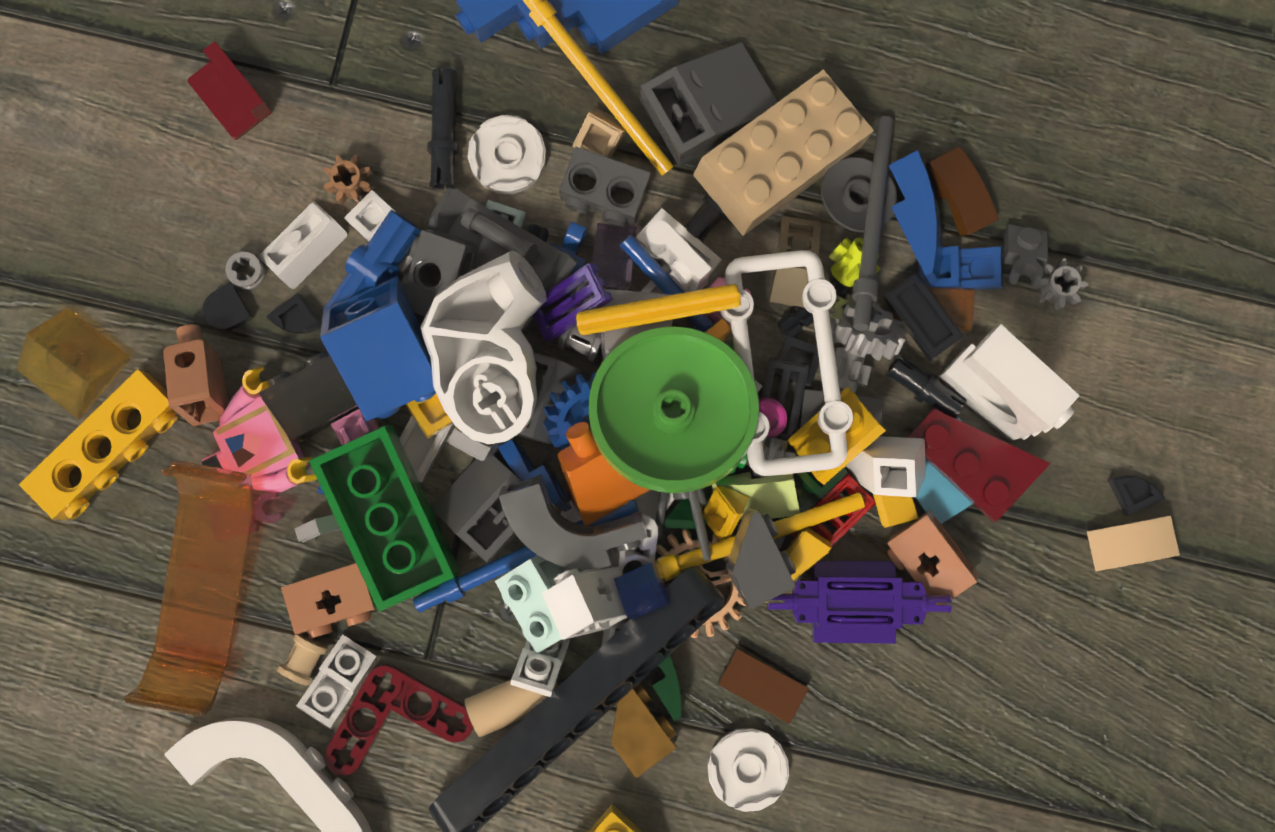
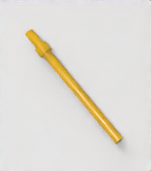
(544, 15)
(671, 566)

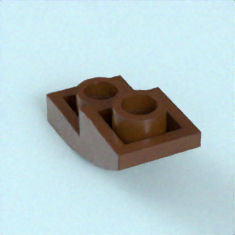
(962, 186)

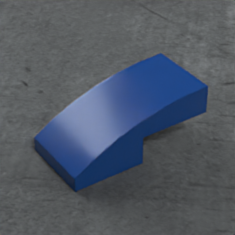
(969, 269)
(521, 465)

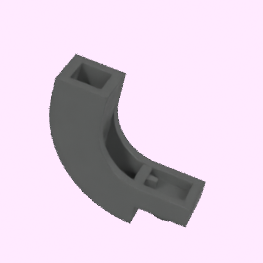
(560, 540)

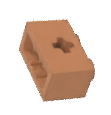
(928, 536)
(307, 598)

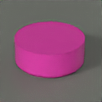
(775, 414)

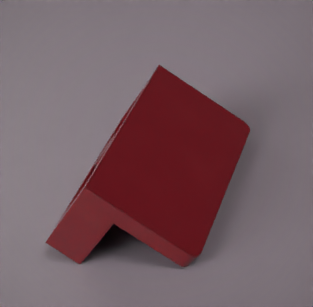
(228, 93)

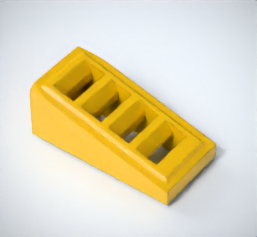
(806, 550)

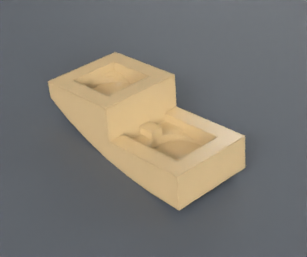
(1133, 543)

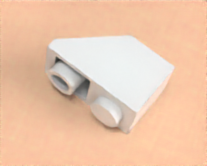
(891, 466)

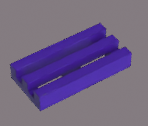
(595, 287)

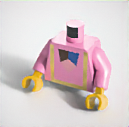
(255, 441)

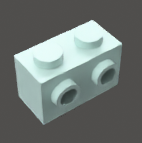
(523, 594)

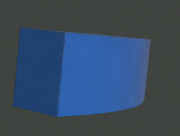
(919, 213)

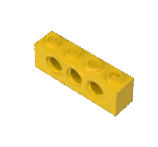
(50, 479)

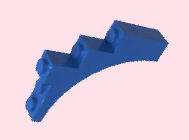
(600, 21)

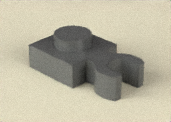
(1027, 252)

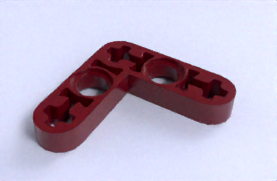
(398, 702)

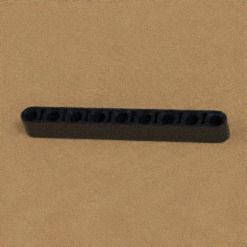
(576, 704)

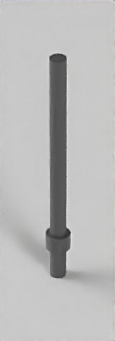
(866, 287)

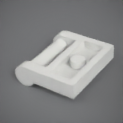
(686, 265)

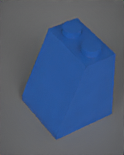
(379, 349)

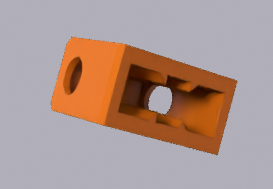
(590, 479)

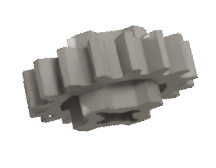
(882, 339)

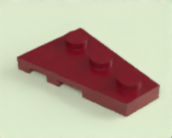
(978, 464)

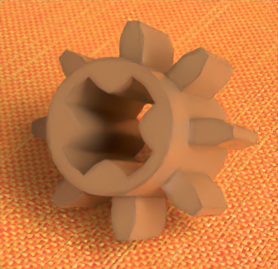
(337, 179)

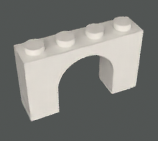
(1009, 386)

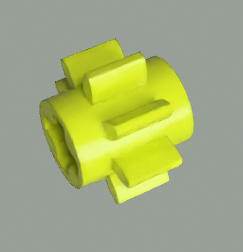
(847, 261)

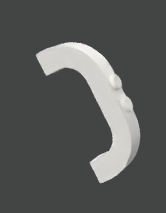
(284, 756)

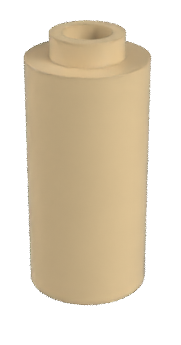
(500, 707)

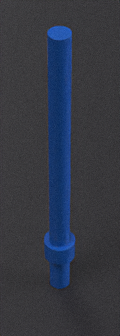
(457, 587)

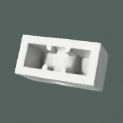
(585, 601)

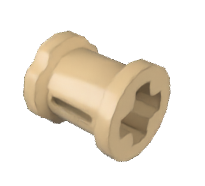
(302, 659)

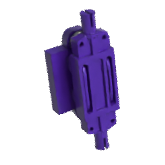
(858, 602)

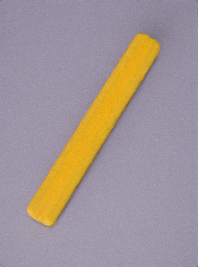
(658, 309)

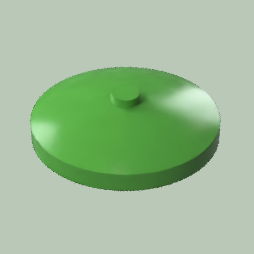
(673, 409)

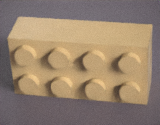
(782, 152)

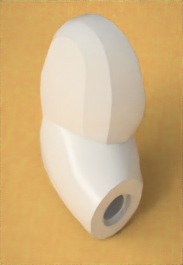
(478, 351)

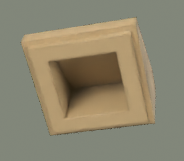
(600, 133)

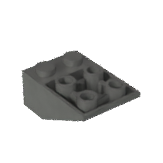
(706, 101)

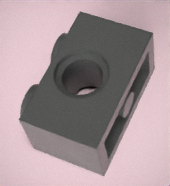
(449, 253)

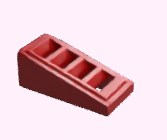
(851, 487)

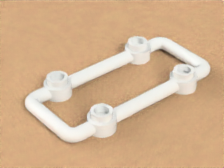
(817, 299)

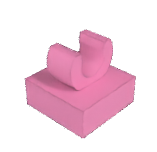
(353, 427)

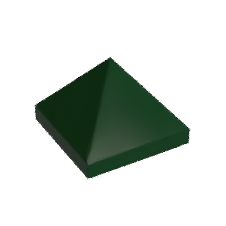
(681, 516)

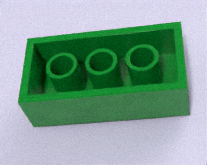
(385, 517)

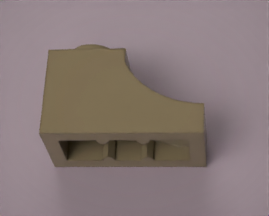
(794, 235)

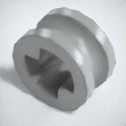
(251, 282)

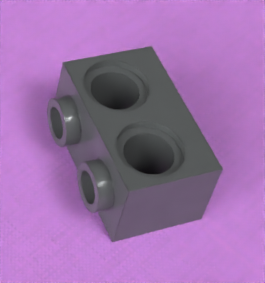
(609, 177)

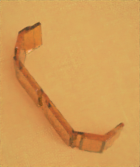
(199, 589)

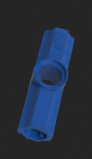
(377, 260)

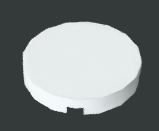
(507, 154)
(748, 769)

